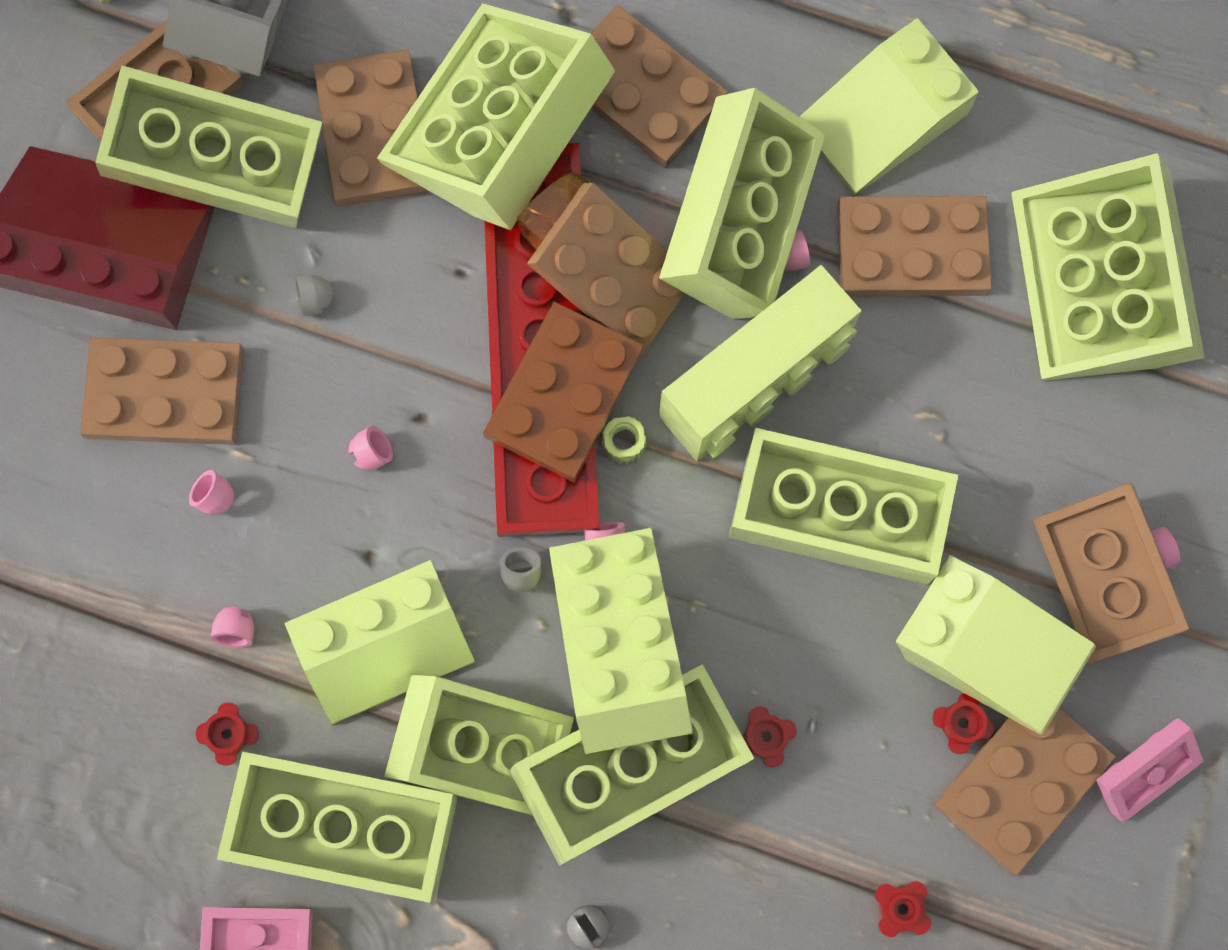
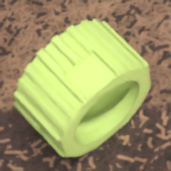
(617, 425)

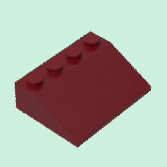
(98, 239)

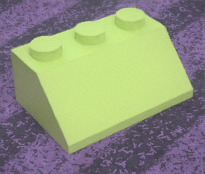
(376, 639)

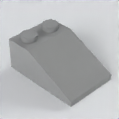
(225, 31)

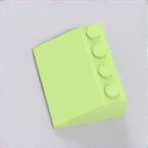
(499, 113)
(1107, 271)

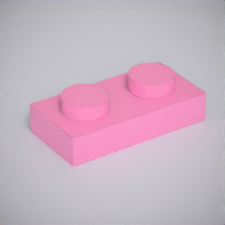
(1150, 770)
(256, 928)

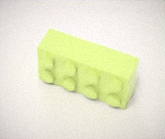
(208, 147)
(742, 204)
(759, 364)
(843, 506)
(619, 642)
(601, 793)
(338, 827)

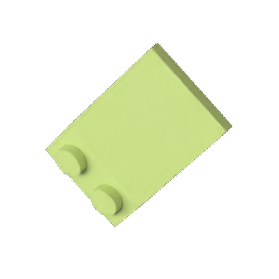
(890, 106)
(994, 645)
(469, 740)

